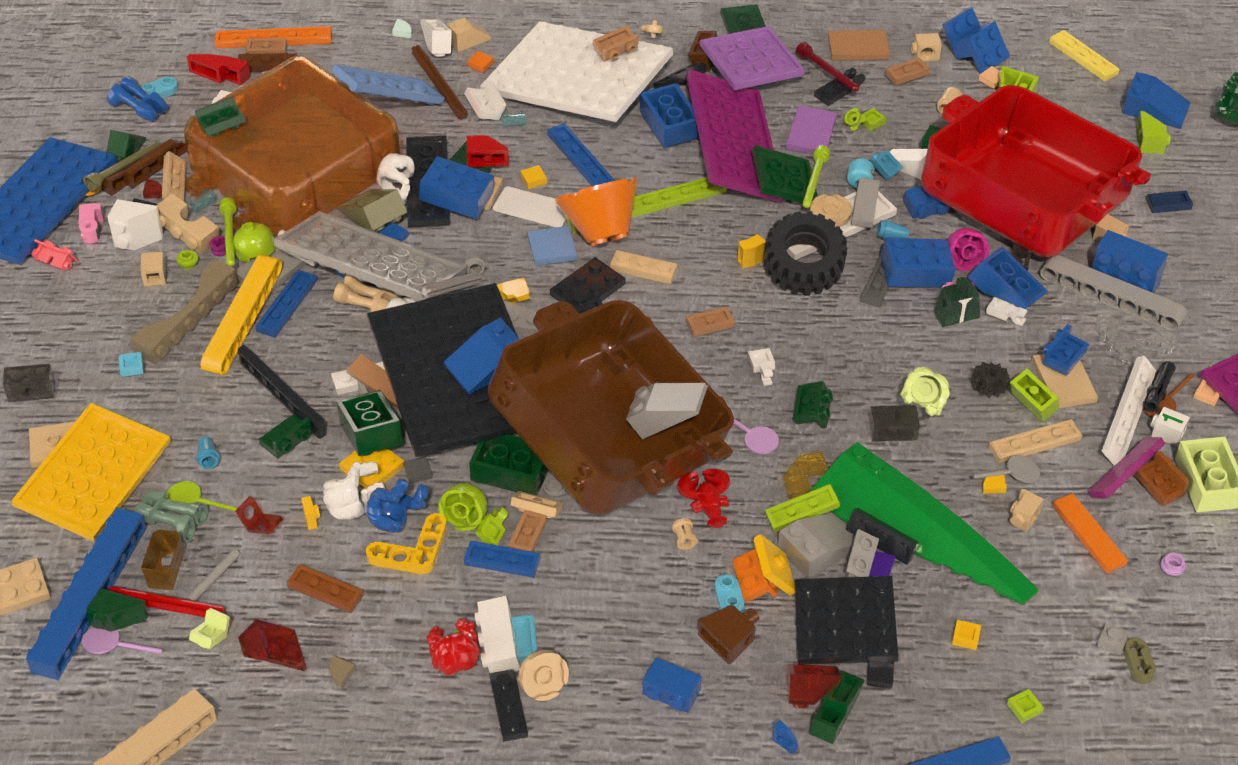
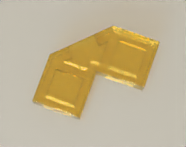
(805, 466)

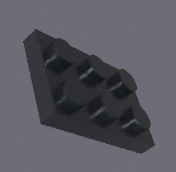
(588, 282)

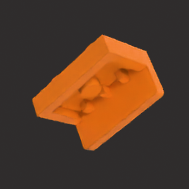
(751, 578)

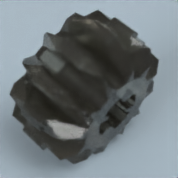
(990, 379)

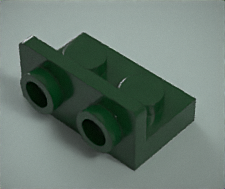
(813, 404)
(286, 435)

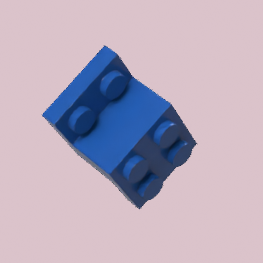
(975, 40)

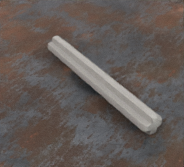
(450, 285)

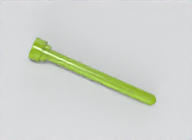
(821, 155)
(228, 207)

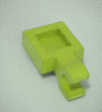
(491, 526)

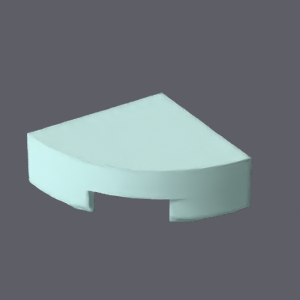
(402, 29)

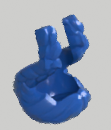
(388, 508)

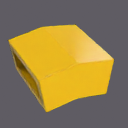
(751, 251)

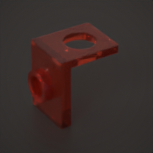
(260, 522)

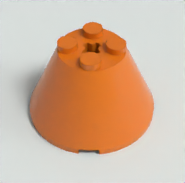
(601, 210)

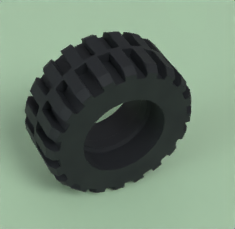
(811, 230)

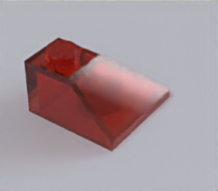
(272, 645)
(810, 683)

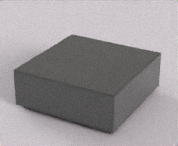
(417, 470)

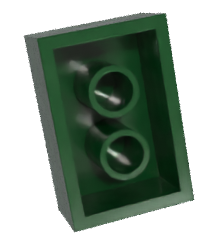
(369, 422)
(507, 464)

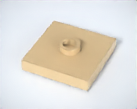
(44, 439)

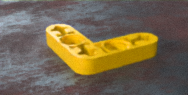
(413, 555)

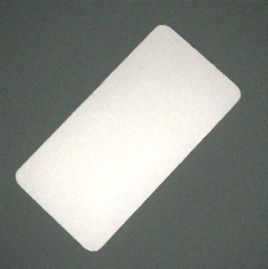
(529, 207)

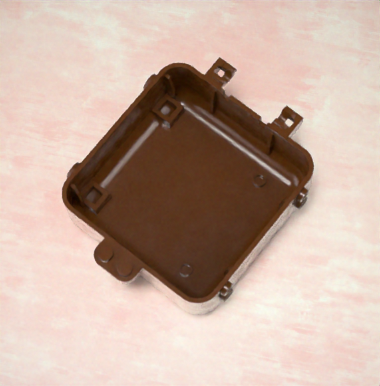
(572, 397)

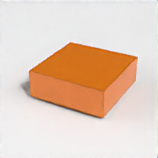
(480, 61)

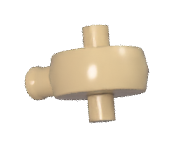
(653, 29)

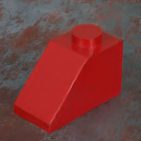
(486, 152)

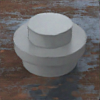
(552, 487)

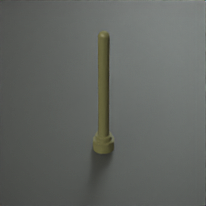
(95, 179)

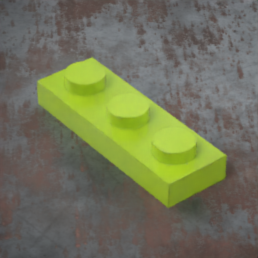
(801, 507)

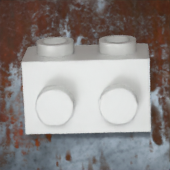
(486, 102)

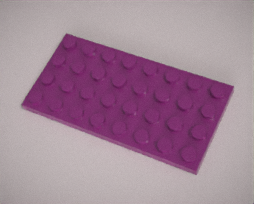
(728, 130)

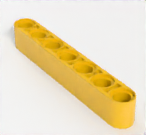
(241, 315)

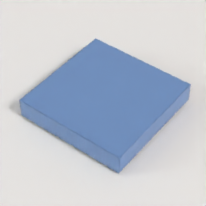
(552, 245)

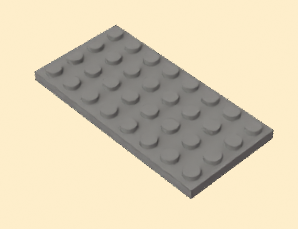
(367, 255)

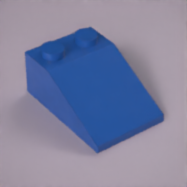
(1156, 99)
(1007, 279)
(478, 356)

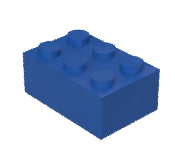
(669, 115)
(456, 187)
(1130, 261)
(917, 262)

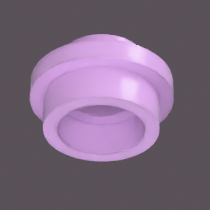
(1175, 560)

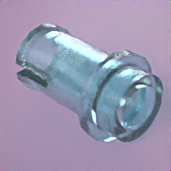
(514, 119)
(203, 200)

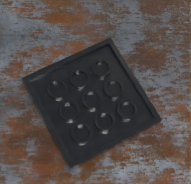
(846, 620)

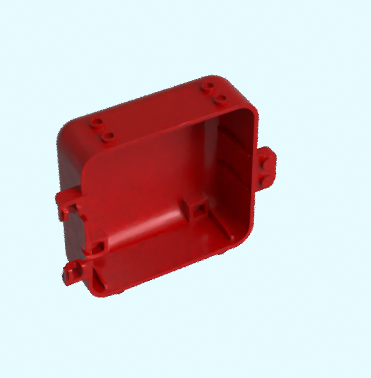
(1029, 168)

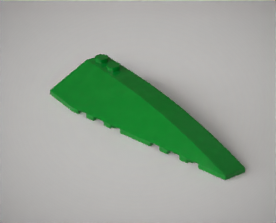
(943, 537)

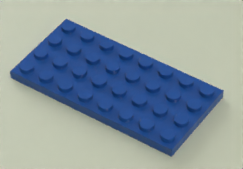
(44, 193)

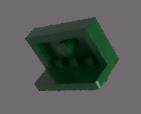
(219, 116)

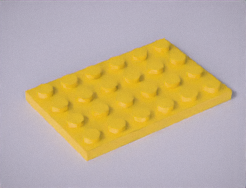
(91, 471)

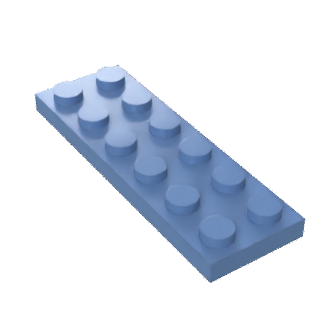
(387, 84)

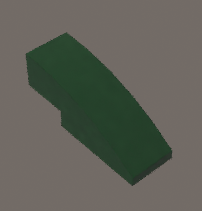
(836, 708)

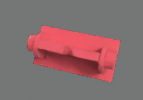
(61, 257)

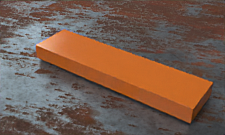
(1090, 533)

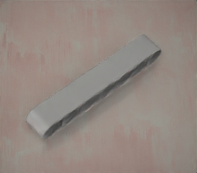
(1113, 293)

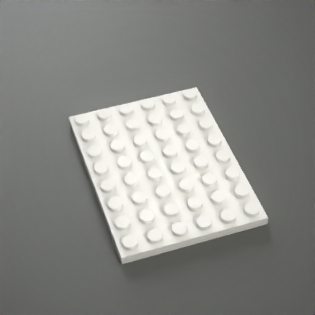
(564, 72)

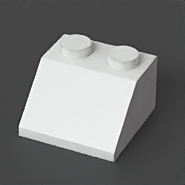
(134, 224)

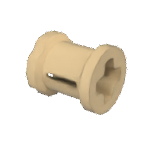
(683, 534)

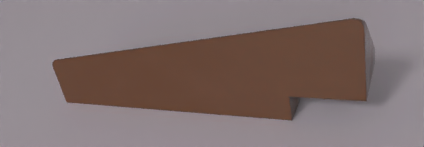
(142, 168)

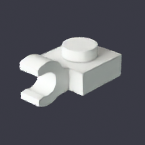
(1004, 310)
(762, 362)

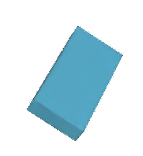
(524, 635)

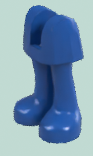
(146, 108)

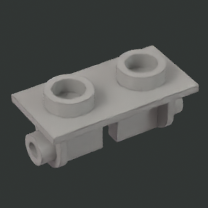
(861, 555)

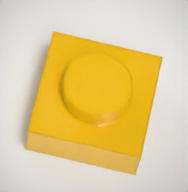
(310, 512)

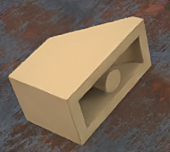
(467, 34)

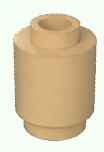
(948, 95)

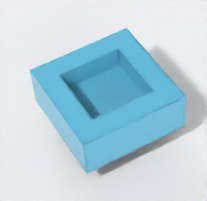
(131, 364)

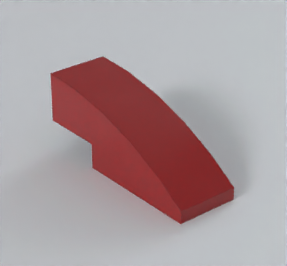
(219, 68)

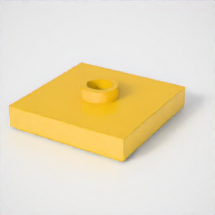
(774, 564)

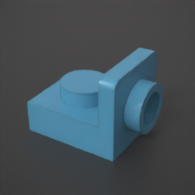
(886, 164)

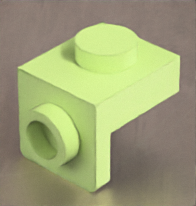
(212, 630)

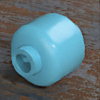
(860, 169)

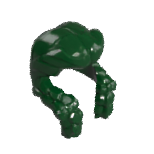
(1227, 106)

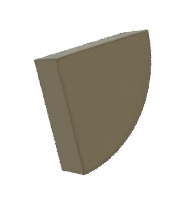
(340, 670)

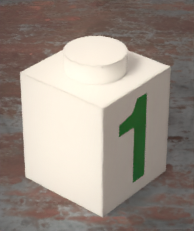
(1169, 426)

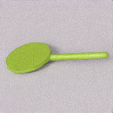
(190, 493)

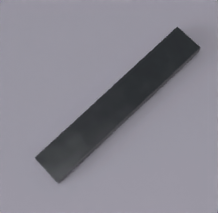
(280, 390)

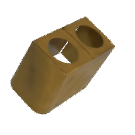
(169, 543)

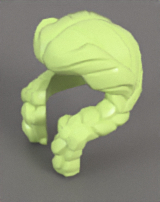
(926, 390)

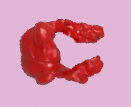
(455, 651)

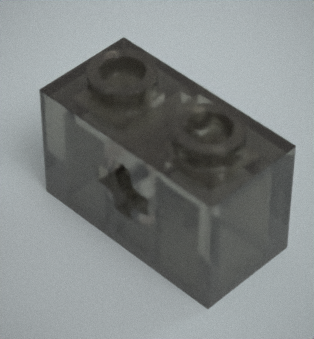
(29, 382)
(894, 423)

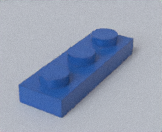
(502, 559)

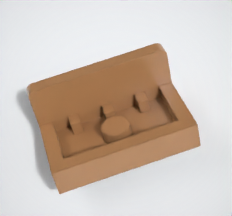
(616, 43)

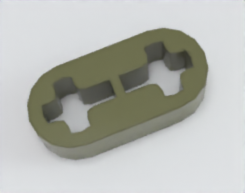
(1134, 661)

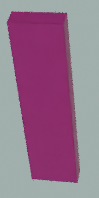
(1126, 467)

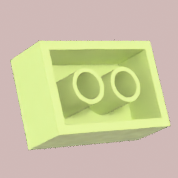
(1210, 473)

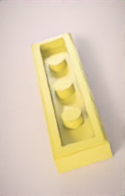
(1084, 55)

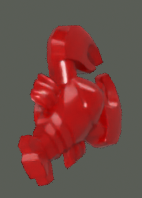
(708, 494)

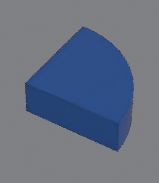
(784, 737)

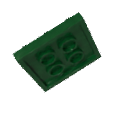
(782, 174)

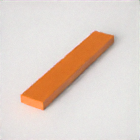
(294, 36)

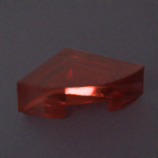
(152, 189)

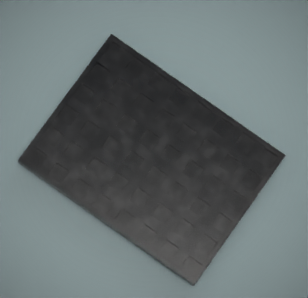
(413, 348)

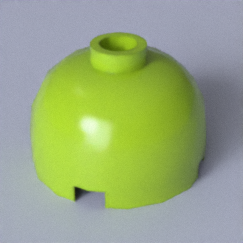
(252, 241)
(463, 506)

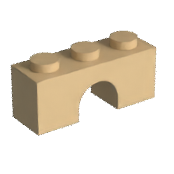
(195, 233)

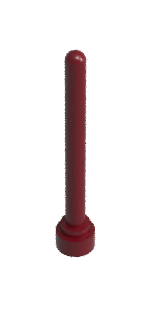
(805, 51)

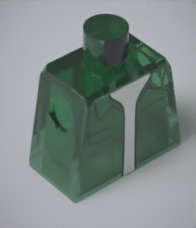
(957, 303)

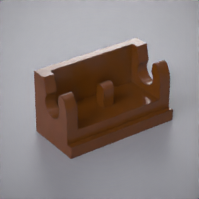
(697, 53)

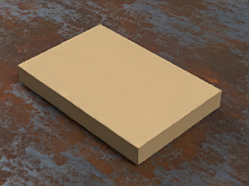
(1071, 389)

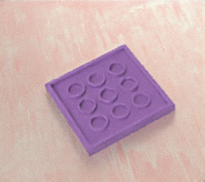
(751, 58)

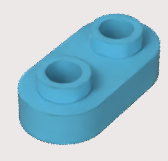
(164, 87)
(728, 593)

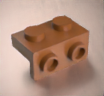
(1163, 479)

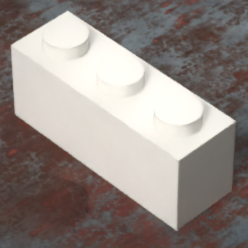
(497, 635)

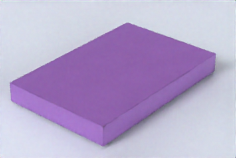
(811, 129)

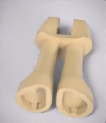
(352, 289)

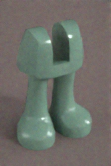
(155, 507)

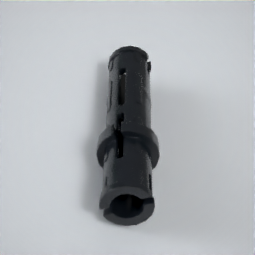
(1158, 391)

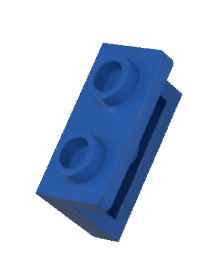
(1064, 351)

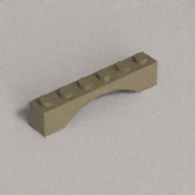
(158, 338)

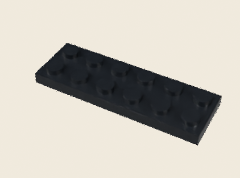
(423, 152)

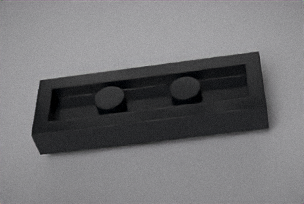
(890, 539)
(508, 705)

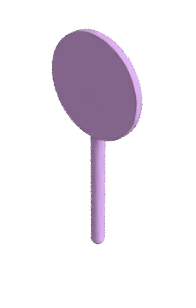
(759, 439)
(102, 641)

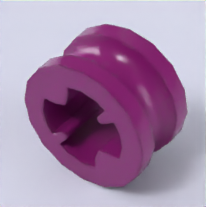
(218, 246)

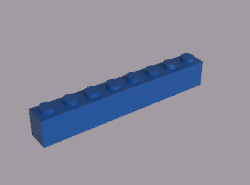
(100, 570)

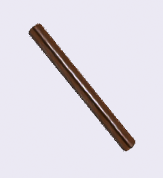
(439, 82)

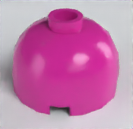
(968, 248)

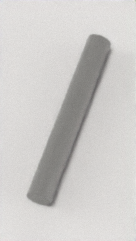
(213, 575)

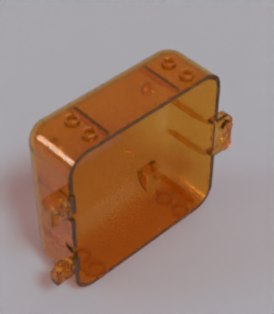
(298, 152)

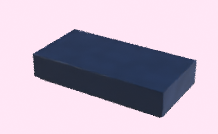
(1169, 201)

